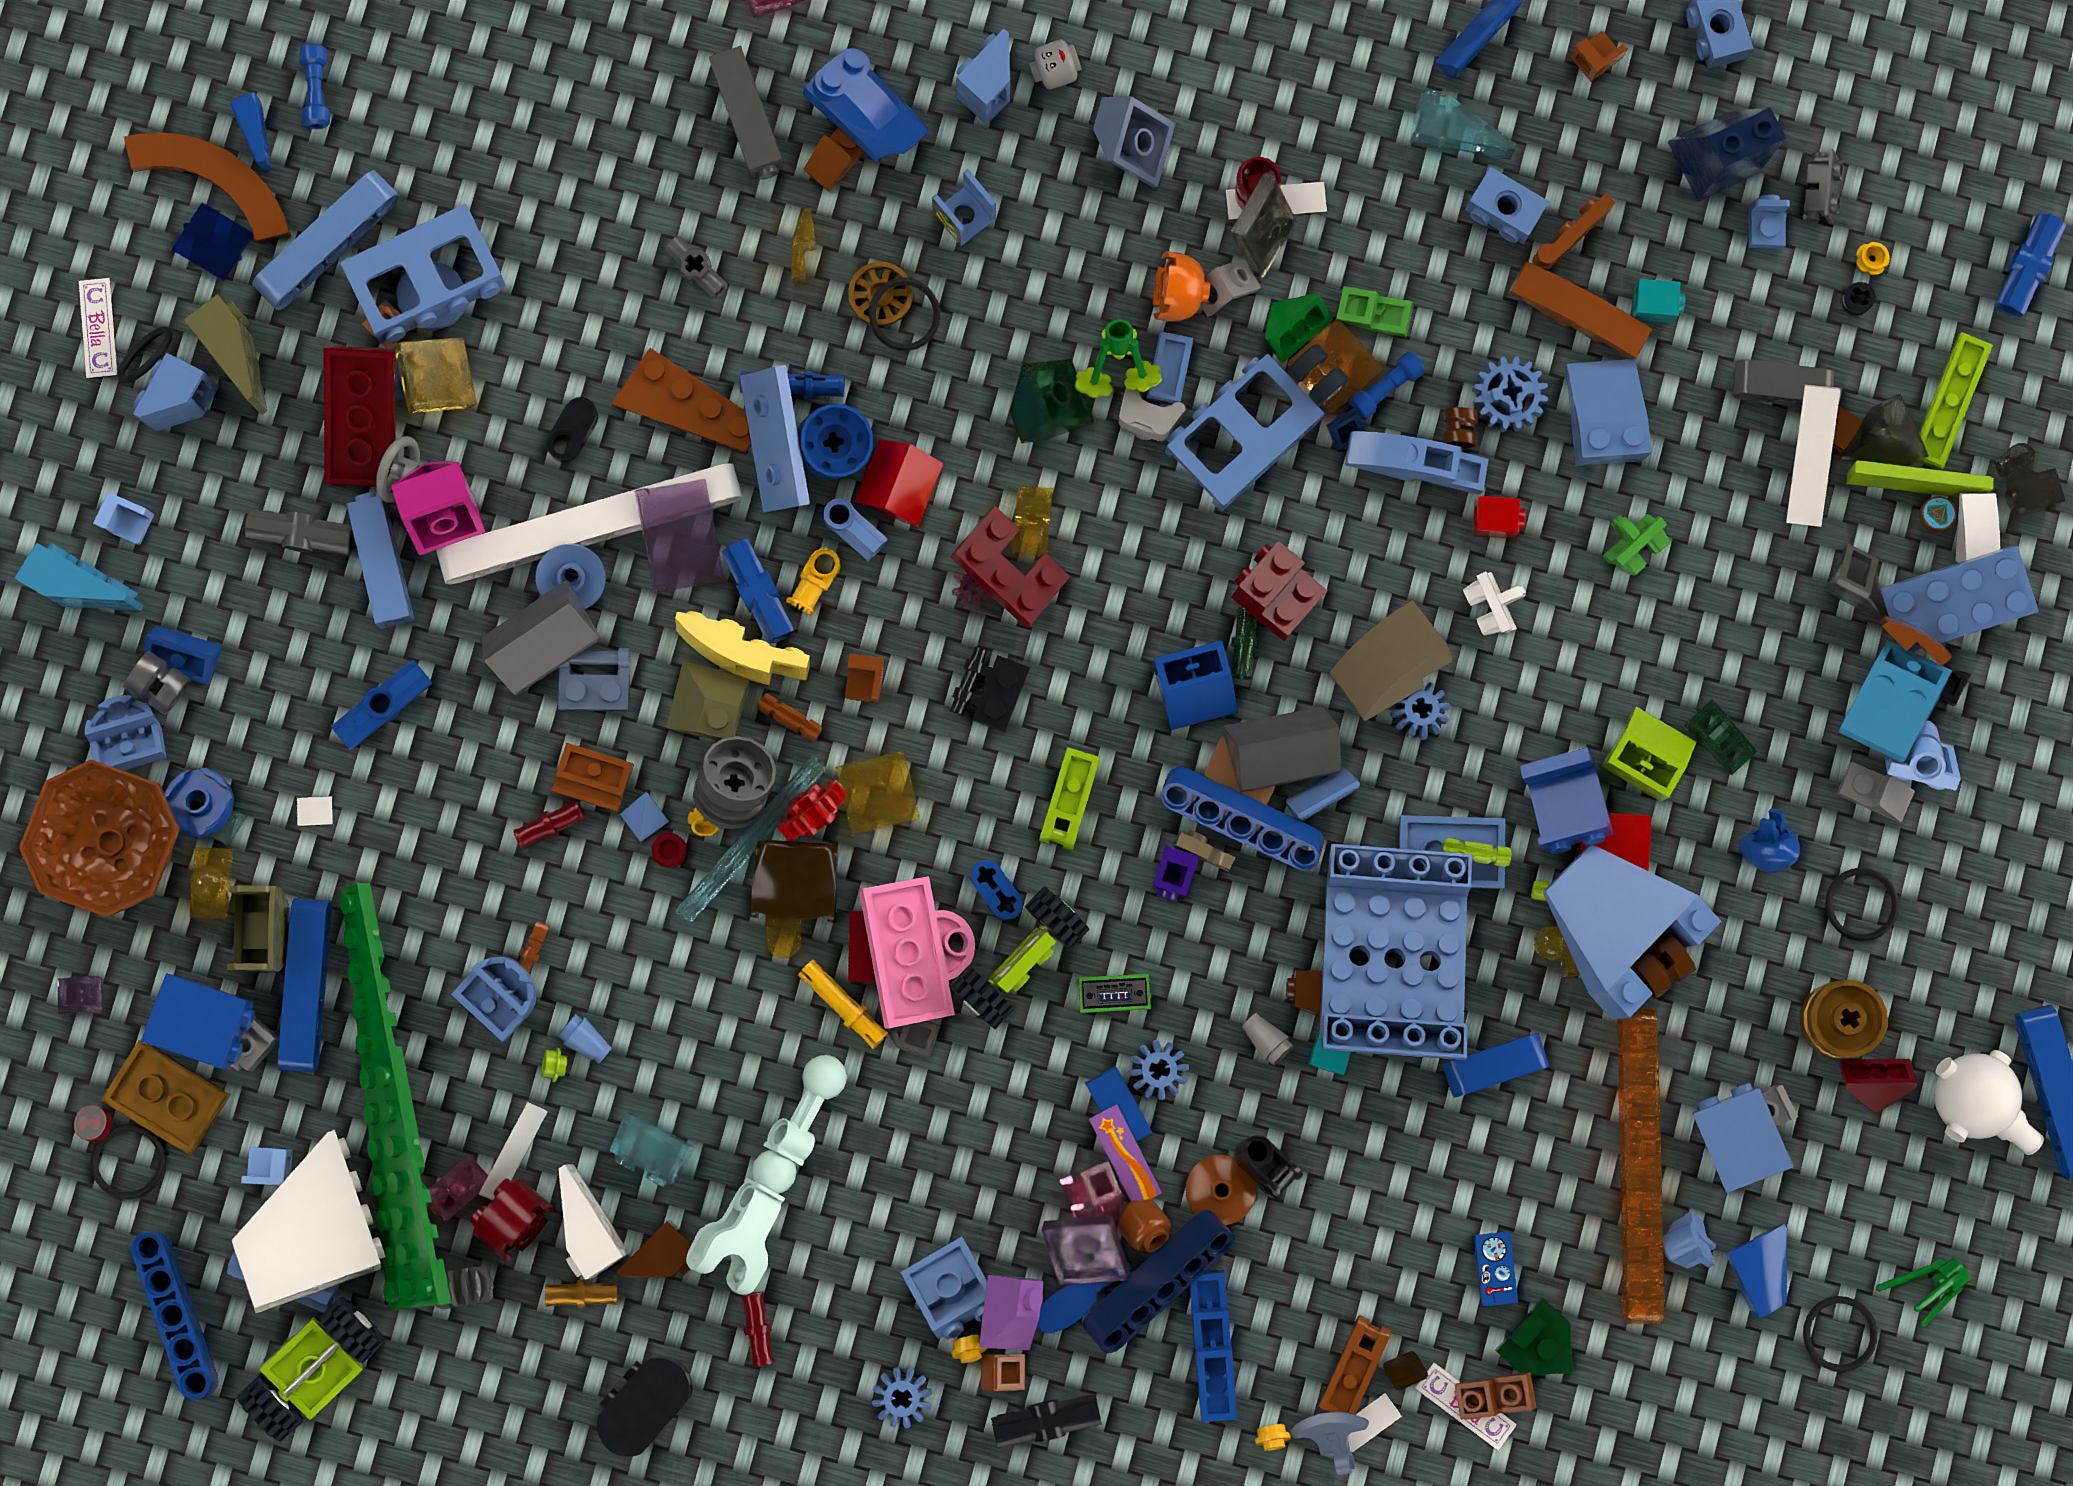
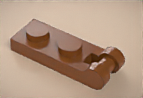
(1571, 233)
(1354, 1368)

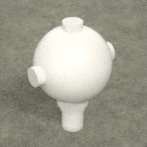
(1983, 1099)

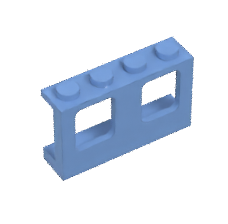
(413, 253)
(1259, 445)

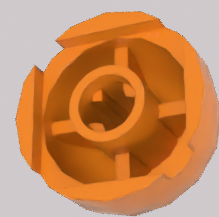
(1179, 288)

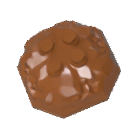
(99, 838)

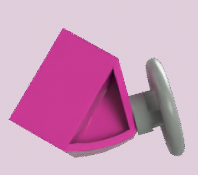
(429, 497)

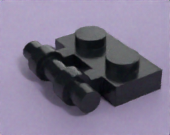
(999, 694)

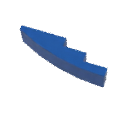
(1213, 1347)

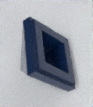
(1342, 426)

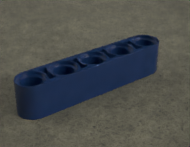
(1158, 1281)

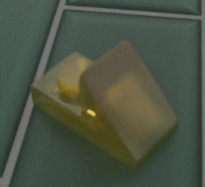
(1033, 520)

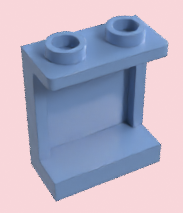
(1742, 1137)

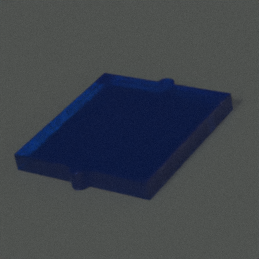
(212, 241)

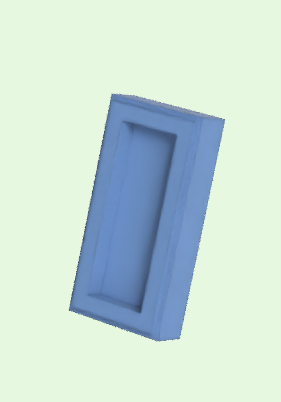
(1173, 358)

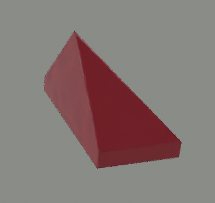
(1878, 1081)

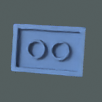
(1429, 833)

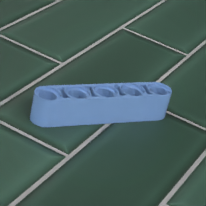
(325, 240)

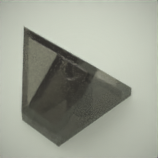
(1887, 436)

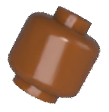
(1144, 1225)

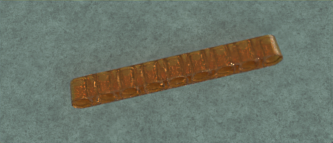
(1640, 1168)

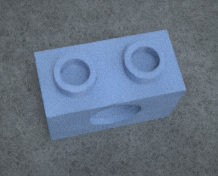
(1715, 47)
(1500, 188)

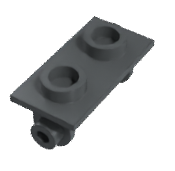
(1825, 200)

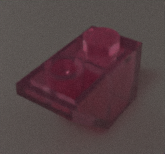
(1093, 1192)

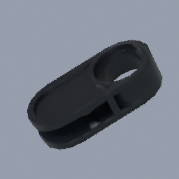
(576, 422)

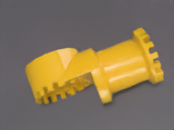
(813, 582)

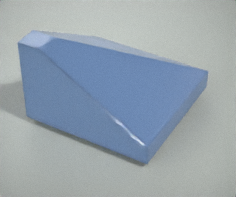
(644, 817)

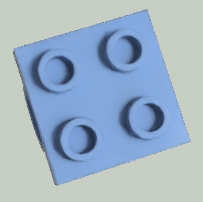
(1927, 762)

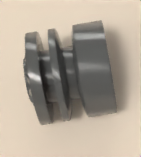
(734, 782)

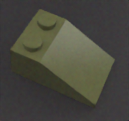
(226, 337)

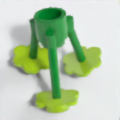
(1118, 339)

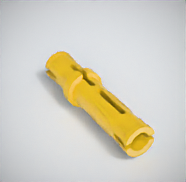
(838, 999)

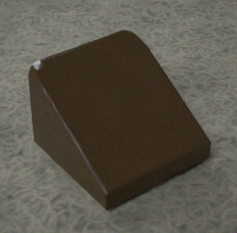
(1405, 1370)

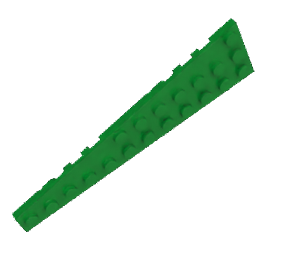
(397, 1159)

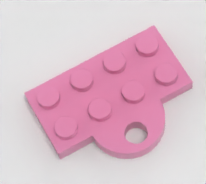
(913, 951)

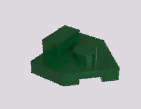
(1539, 1342)

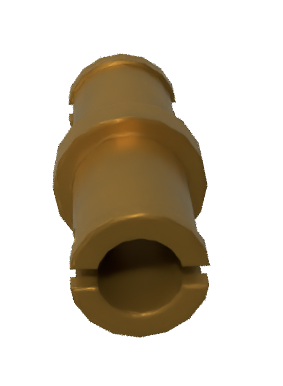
(581, 1294)

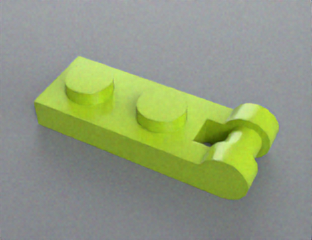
(1070, 797)

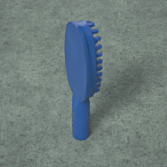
(1069, 1305)

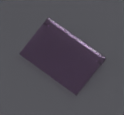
(679, 535)

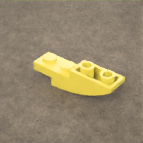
(726, 646)

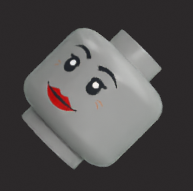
(1055, 64)

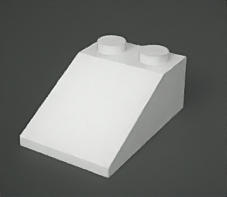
(588, 1232)

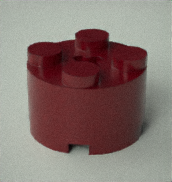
(511, 1218)

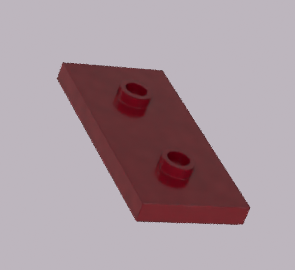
(358, 412)

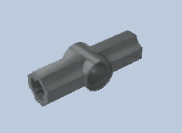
(299, 532)

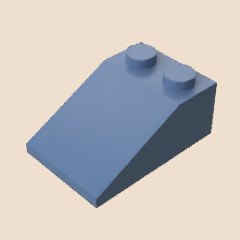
(1607, 412)

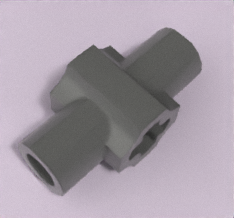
(706, 279)

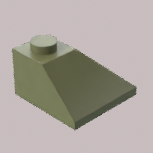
(707, 702)

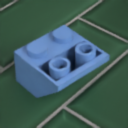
(985, 80)
(174, 394)

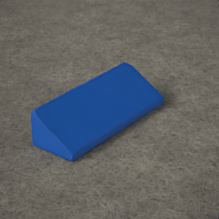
(1476, 36)

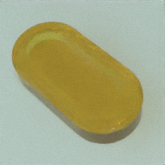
(783, 936)

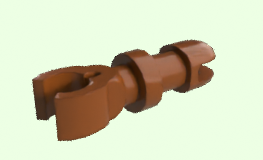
(530, 952)

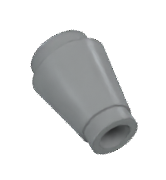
(1267, 1039)

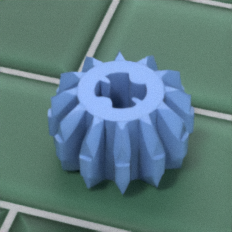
(1429, 720)
(1162, 1081)
(902, 1385)

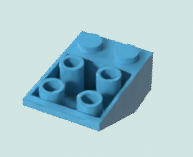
(57, 577)
(1895, 701)

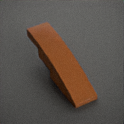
(1580, 309)

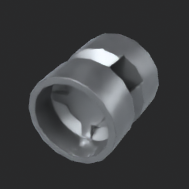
(145, 677)

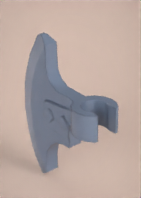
(1331, 1434)

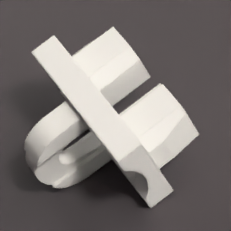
(1487, 589)

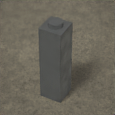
(746, 113)

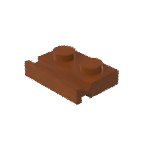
(592, 777)

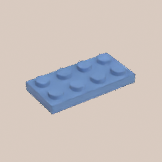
(1964, 596)

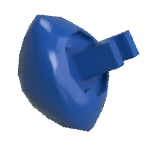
(1772, 845)

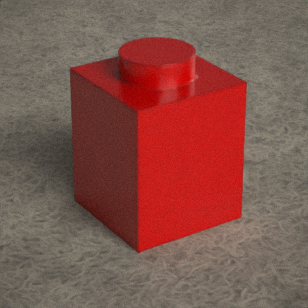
(1498, 517)

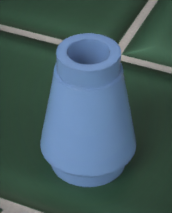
(584, 1039)

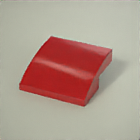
(1629, 839)

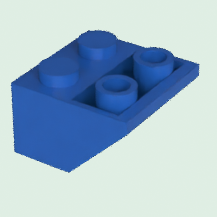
(1195, 685)

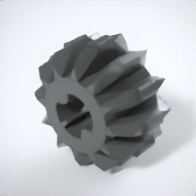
(469, 1287)

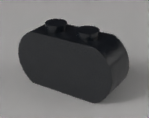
(643, 1405)

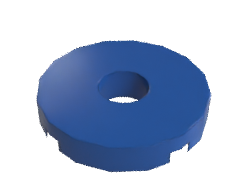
(215, 810)

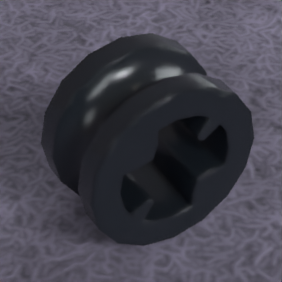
(1860, 288)

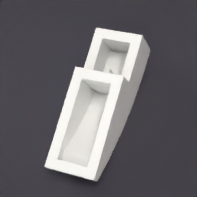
(1977, 525)

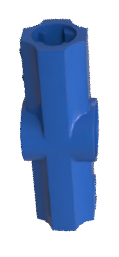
(2030, 264)
(758, 591)
(363, 719)

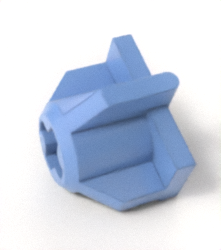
(1688, 1242)

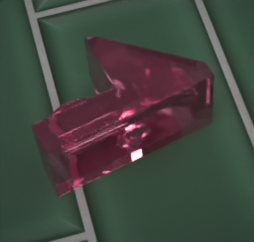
(456, 1189)

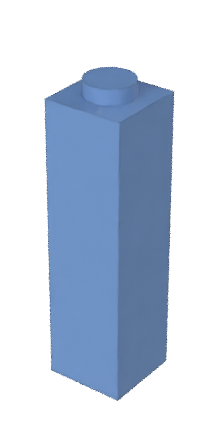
(380, 561)

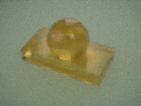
(210, 883)
(1552, 946)

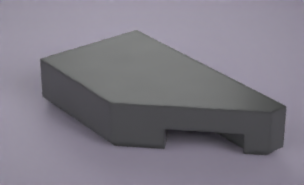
(915, 1037)

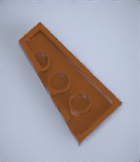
(678, 399)

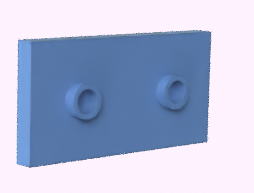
(774, 439)

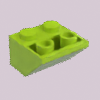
(1649, 755)

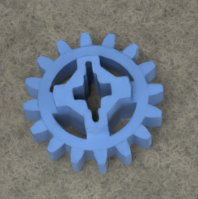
(1524, 391)

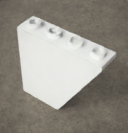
(308, 1231)

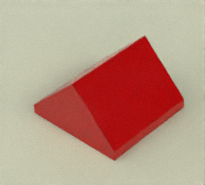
(899, 481)

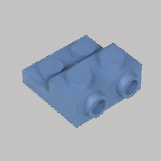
(948, 1288)

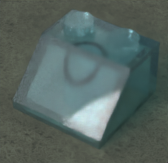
(651, 1149)

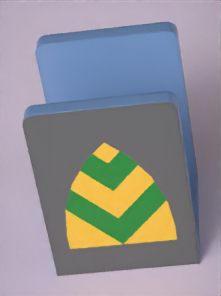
(970, 195)

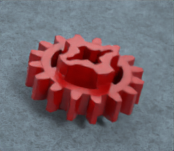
(812, 810)

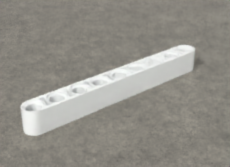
(577, 525)

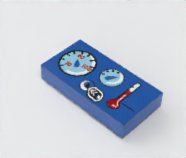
(1495, 1268)

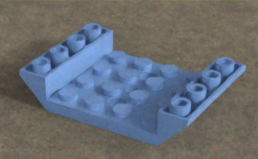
(1400, 905)

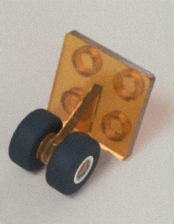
(1333, 366)

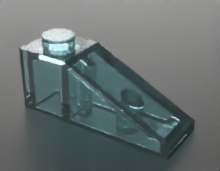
(1451, 125)

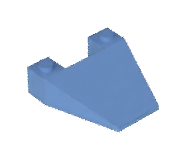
(1613, 915)

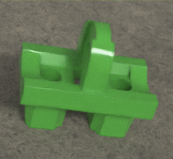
(1633, 538)

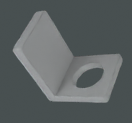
(1230, 283)

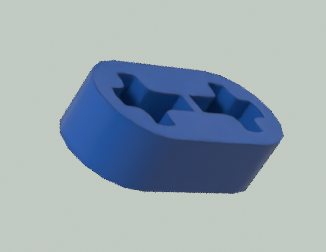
(989, 895)

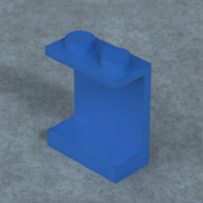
(1567, 800)

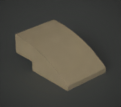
(1390, 661)

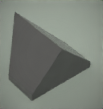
(1857, 581)

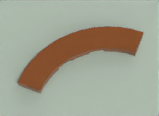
(217, 166)

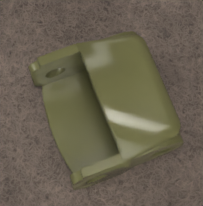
(259, 929)

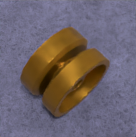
(1864, 1016)

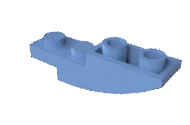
(1416, 458)

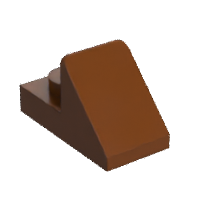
(832, 159)

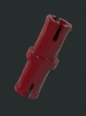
(549, 824)
(757, 1329)

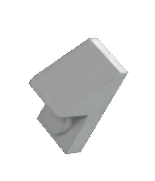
(1875, 791)

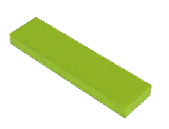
(1952, 398)
(1917, 479)

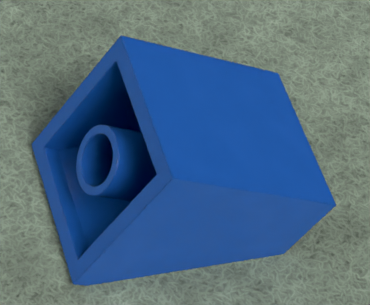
(198, 1021)

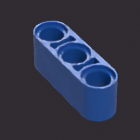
(1496, 1065)

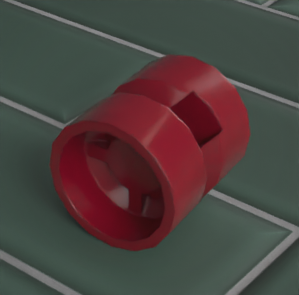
(1249, 176)

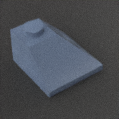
(1134, 137)

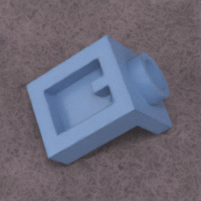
(1768, 222)

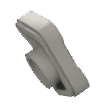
(1149, 420)

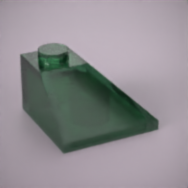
(1048, 401)

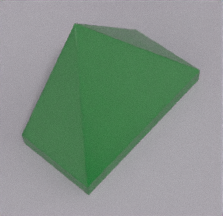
(1295, 323)

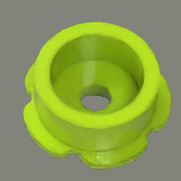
(553, 1064)

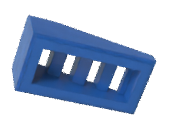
(250, 118)

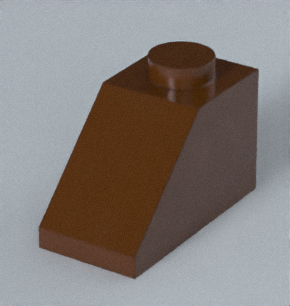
(661, 1255)

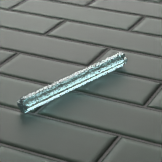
(747, 842)

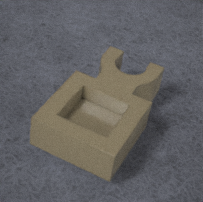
(1197, 845)

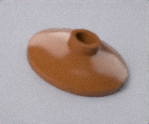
(1210, 1173)

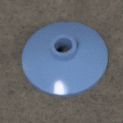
(590, 570)

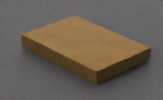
(165, 1097)

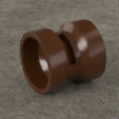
(1460, 427)

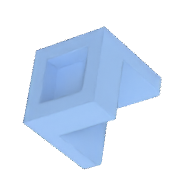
(123, 518)
(268, 1166)

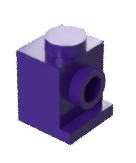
(1174, 860)

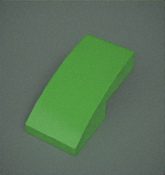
(1375, 312)

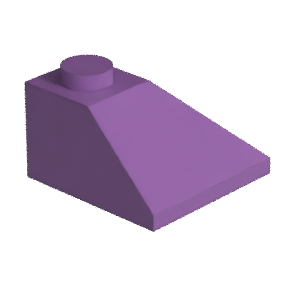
(1010, 1312)

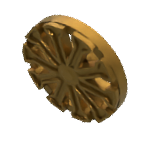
(886, 299)

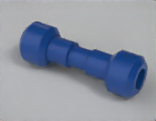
(313, 58)
(1408, 368)

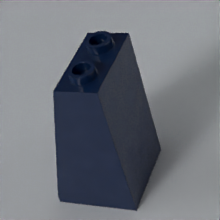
(1727, 149)

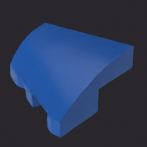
(1762, 1270)

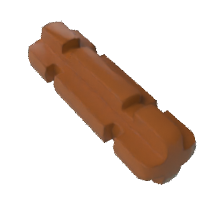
(789, 717)

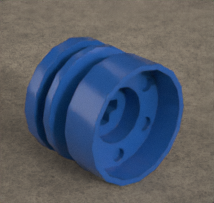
(844, 425)

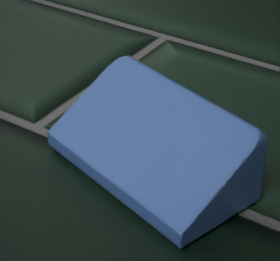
(1322, 794)

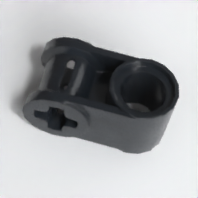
(1269, 1168)

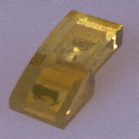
(803, 240)

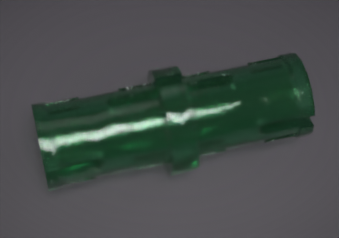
(1244, 645)

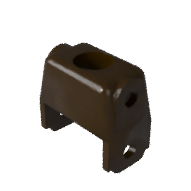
(795, 880)

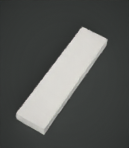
(1813, 455)

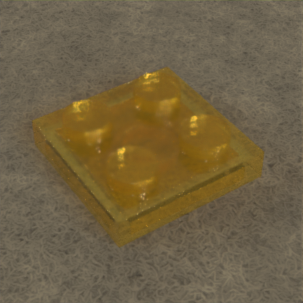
(435, 375)
(878, 793)

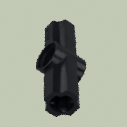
(1046, 1420)

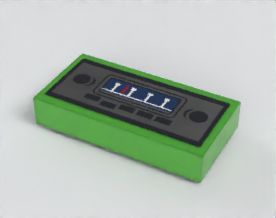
(1114, 993)

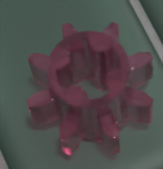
(966, 595)

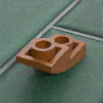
(1495, 1395)

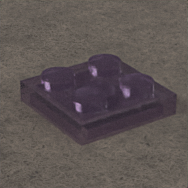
(1085, 1250)

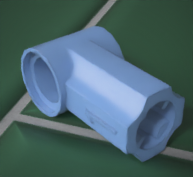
(856, 530)

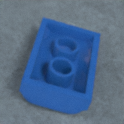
(864, 106)

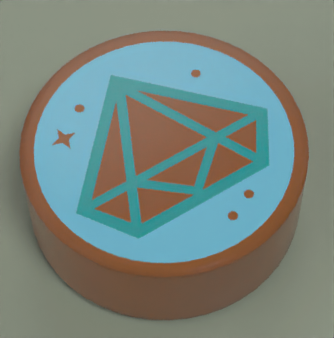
(1937, 514)

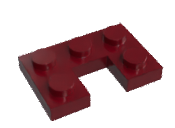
(1018, 593)

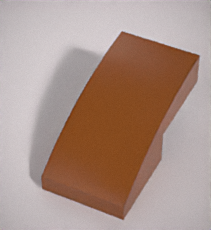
(1909, 634)

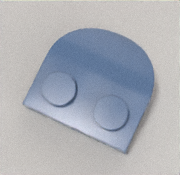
(125, 734)
(498, 995)

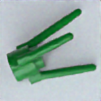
(1948, 1279)

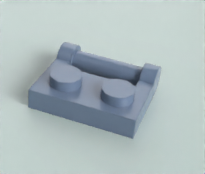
(596, 691)

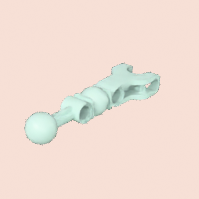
(758, 1201)

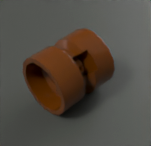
(1652, 971)

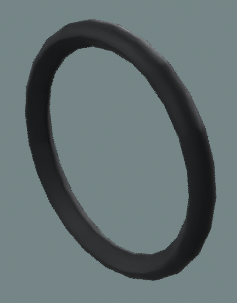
(872, 314)
(137, 349)
(1894, 900)
(155, 1180)
(1807, 1330)

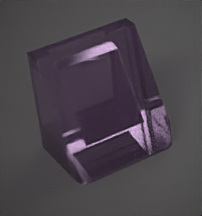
(80, 994)

